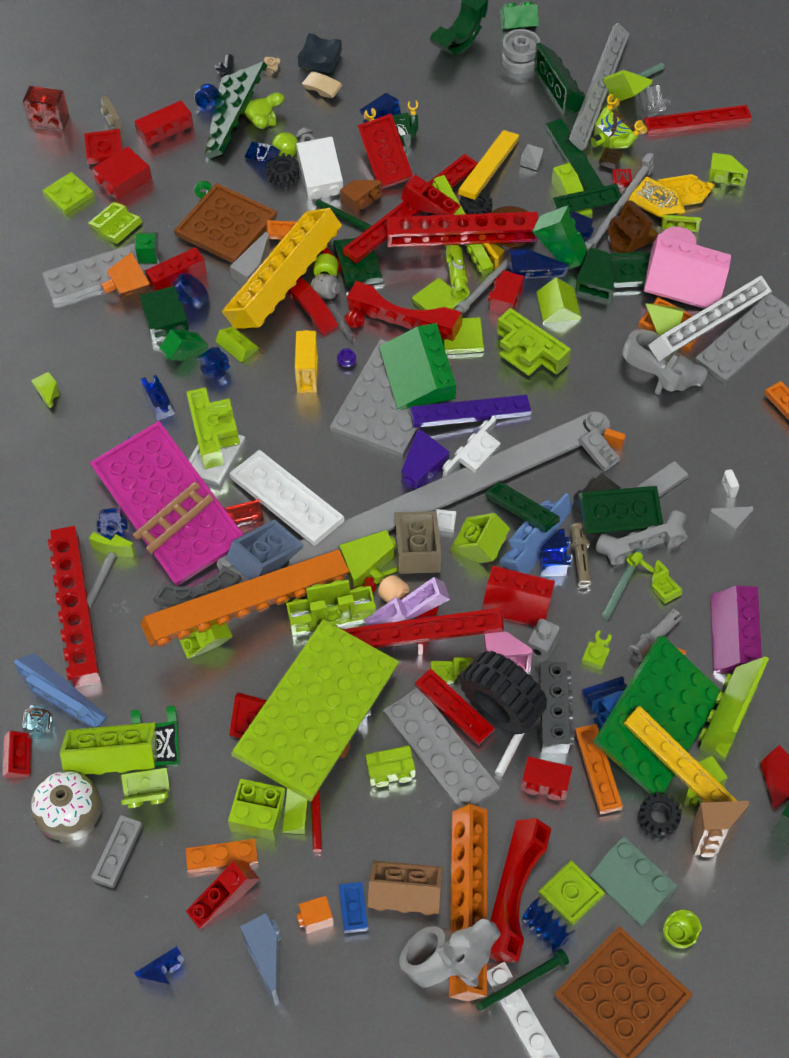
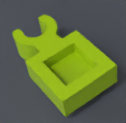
(597, 652)

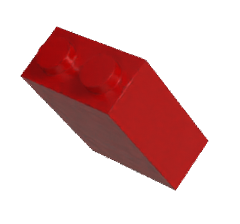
(122, 173)

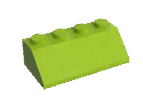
(110, 749)

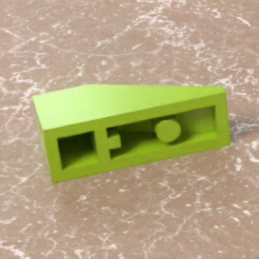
(567, 182)

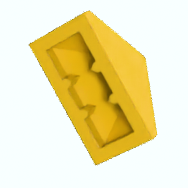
(494, 252)

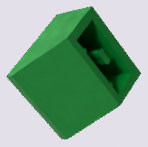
(519, 16)

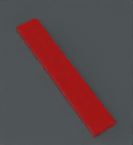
(697, 119)

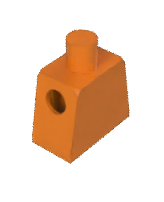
(125, 277)

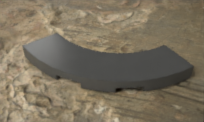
(173, 595)

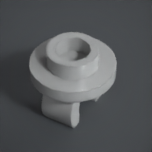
(303, 134)

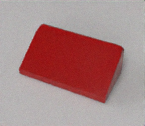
(16, 754)

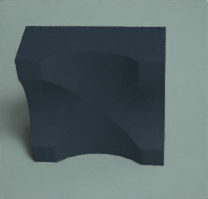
(319, 54)

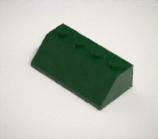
(558, 80)

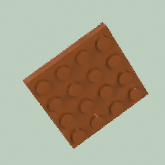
(225, 223)
(623, 995)

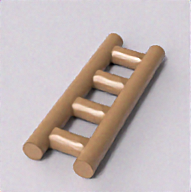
(159, 518)

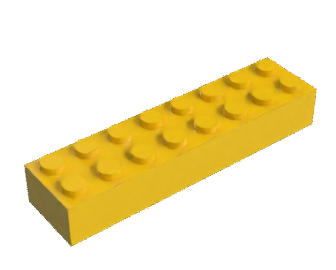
(282, 269)

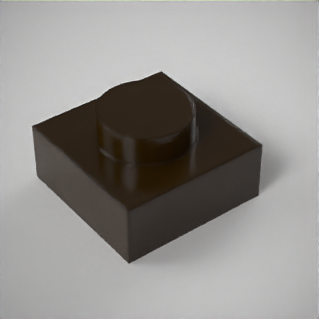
(610, 158)

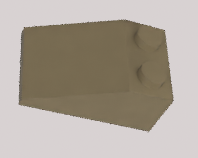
(418, 542)

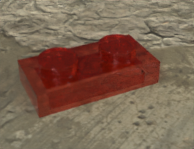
(246, 513)

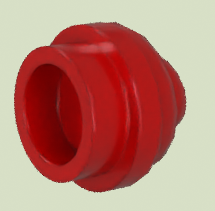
(354, 318)

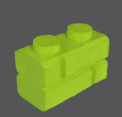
(390, 766)

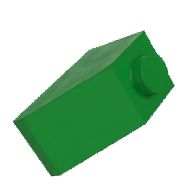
(146, 247)
(182, 344)

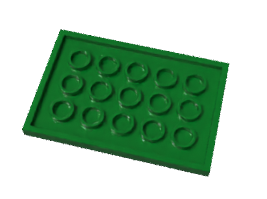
(674, 696)

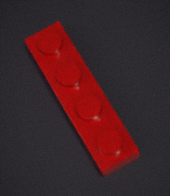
(454, 707)

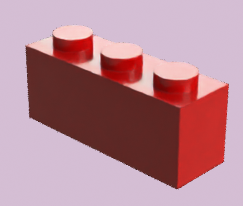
(163, 123)
(165, 273)

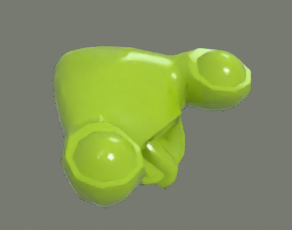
(260, 110)

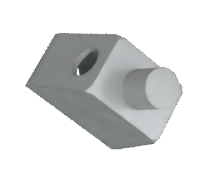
(545, 639)

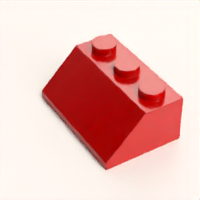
(520, 595)

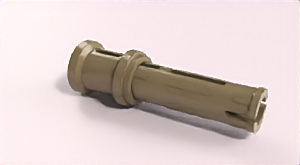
(580, 545)

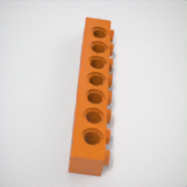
(469, 885)

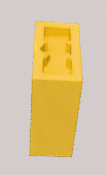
(306, 361)

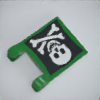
(166, 737)

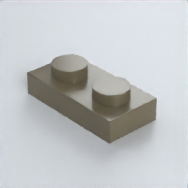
(112, 116)

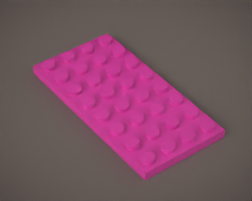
(146, 477)

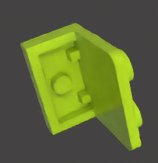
(145, 786)

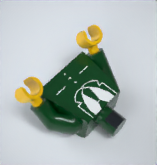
(406, 124)

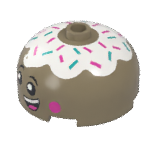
(69, 816)

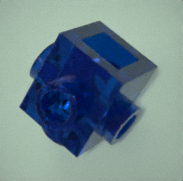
(213, 363)
(112, 522)

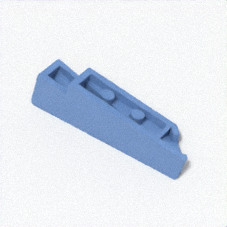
(529, 539)
(57, 690)

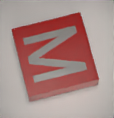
(622, 177)

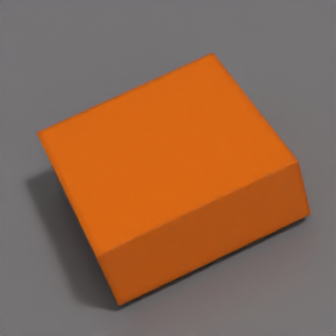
(615, 439)

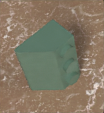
(633, 881)

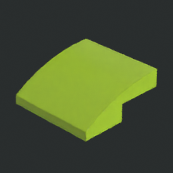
(115, 222)

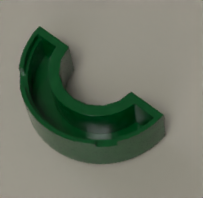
(464, 28)

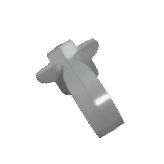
(672, 372)
(455, 954)

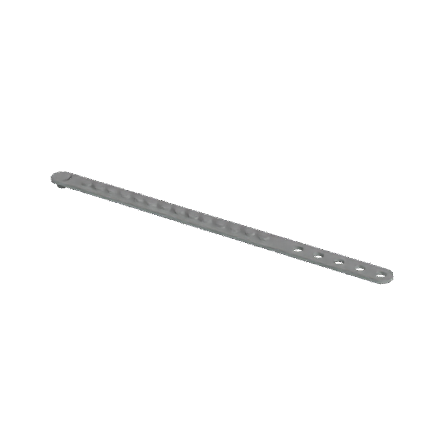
(456, 485)

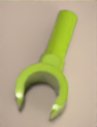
(637, 558)
(378, 576)

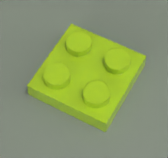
(68, 193)

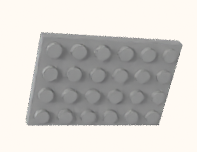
(371, 411)

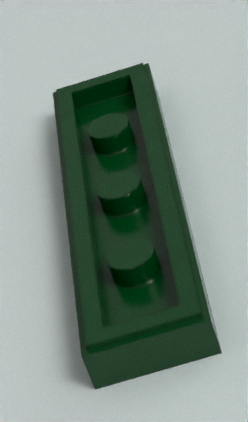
(588, 199)
(522, 506)

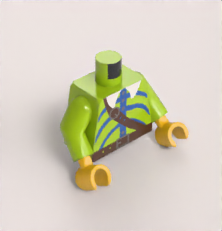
(614, 130)

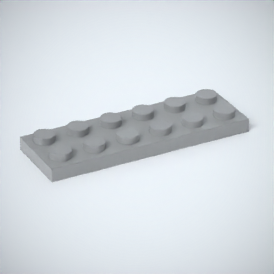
(86, 275)
(745, 339)
(441, 750)

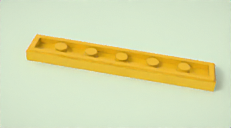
(488, 165)
(676, 757)

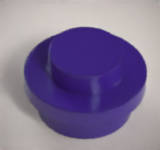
(346, 357)

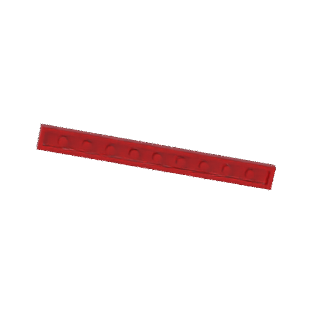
(377, 233)

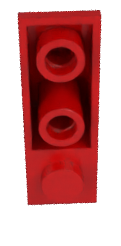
(427, 198)
(222, 893)

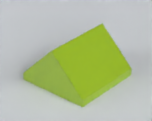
(625, 84)
(558, 302)

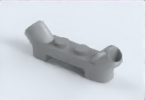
(670, 533)

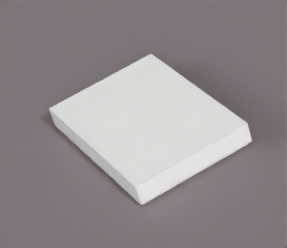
(216, 474)

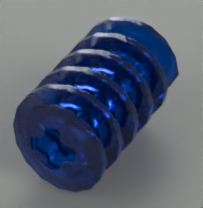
(546, 925)

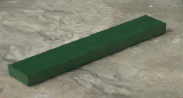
(560, 135)

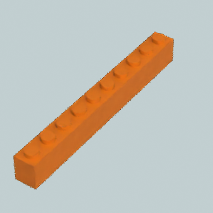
(242, 599)

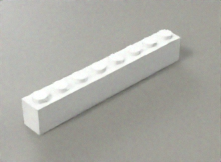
(709, 318)

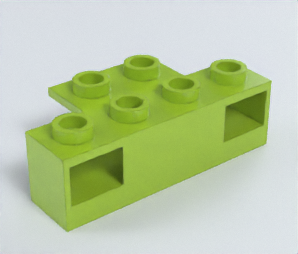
(530, 346)
(213, 426)
(332, 603)

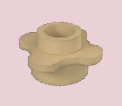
(272, 64)

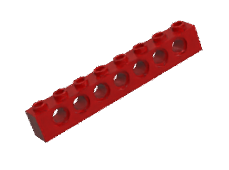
(461, 229)
(87, 671)

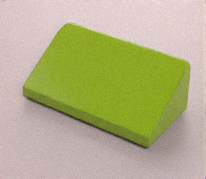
(689, 223)
(236, 343)
(295, 813)

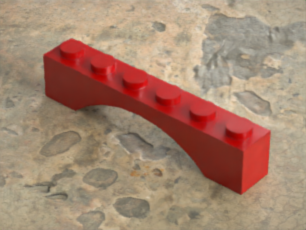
(371, 303)
(526, 847)

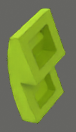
(117, 545)

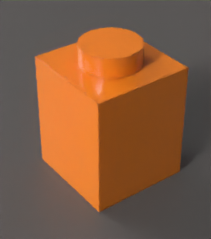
(315, 915)

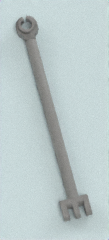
(647, 168)

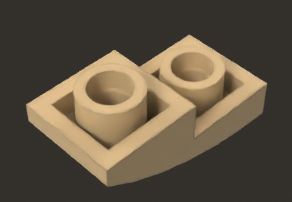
(323, 84)

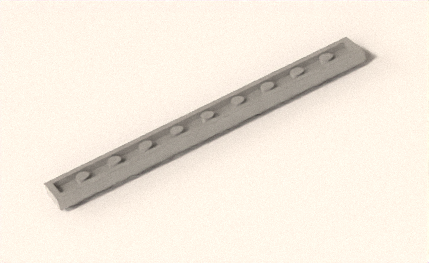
(597, 90)

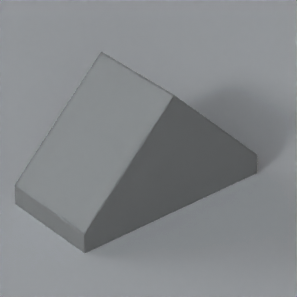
(730, 520)

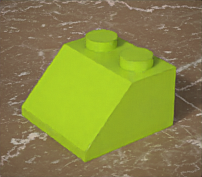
(480, 538)

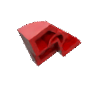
(776, 771)

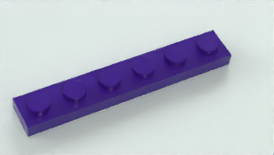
(470, 411)

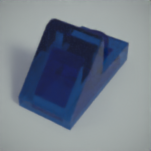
(154, 972)

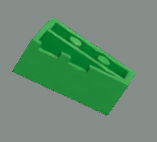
(560, 236)

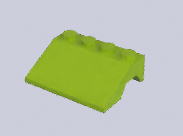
(731, 708)

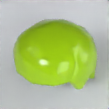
(286, 143)
(682, 928)

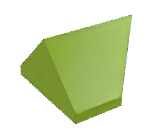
(665, 317)

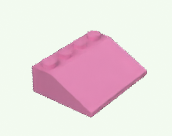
(686, 272)

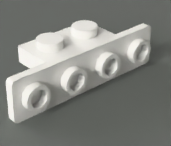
(476, 452)

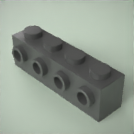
(556, 718)

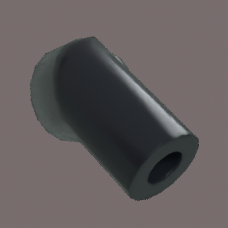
(227, 66)

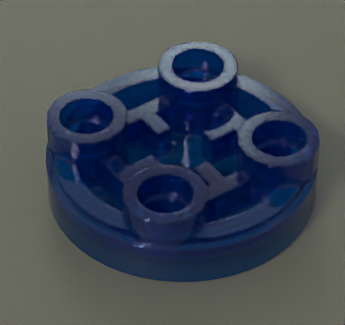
(191, 290)

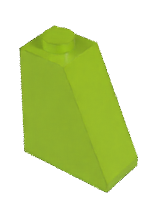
(367, 554)

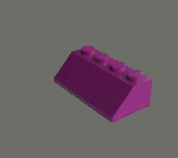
(735, 628)

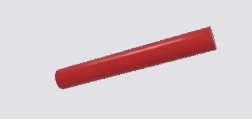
(316, 823)

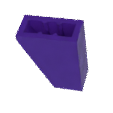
(423, 461)

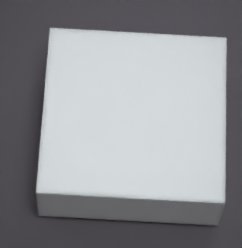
(730, 483)
(446, 520)

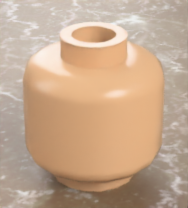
(393, 587)

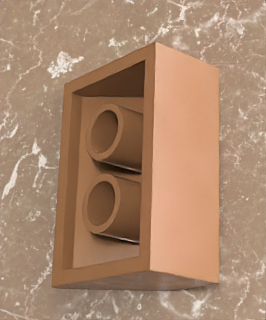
(716, 825)
(405, 887)

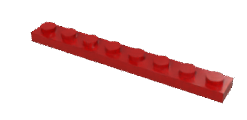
(430, 628)

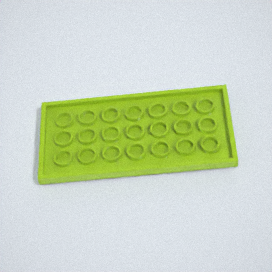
(315, 710)

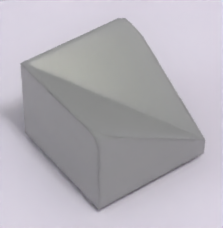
(532, 157)

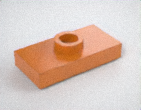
(278, 229)

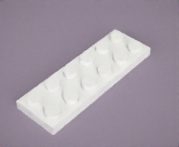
(287, 497)

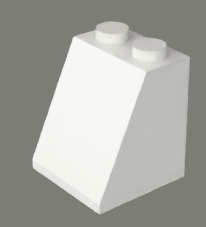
(319, 168)

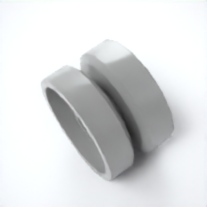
(519, 51)

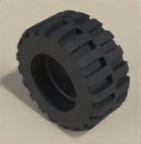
(503, 692)

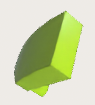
(47, 388)
(450, 670)

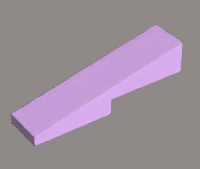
(416, 603)

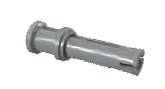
(646, 640)

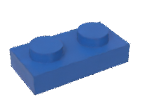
(353, 907)

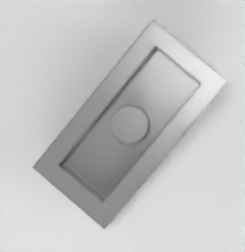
(599, 449)

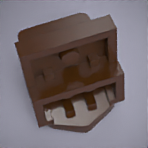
(630, 230)

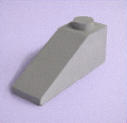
(250, 260)

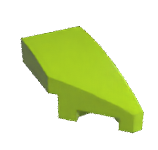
(664, 585)

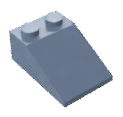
(263, 550)
(262, 943)

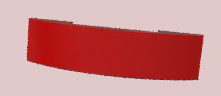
(314, 306)

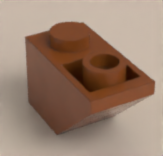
(360, 194)

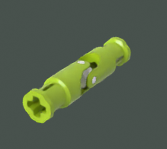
(457, 271)

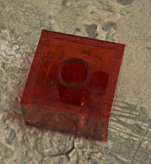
(46, 108)

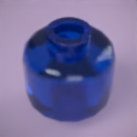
(206, 96)

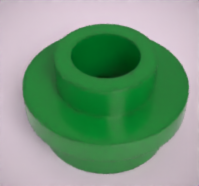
(202, 185)

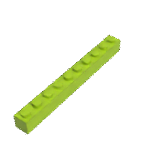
(477, 251)

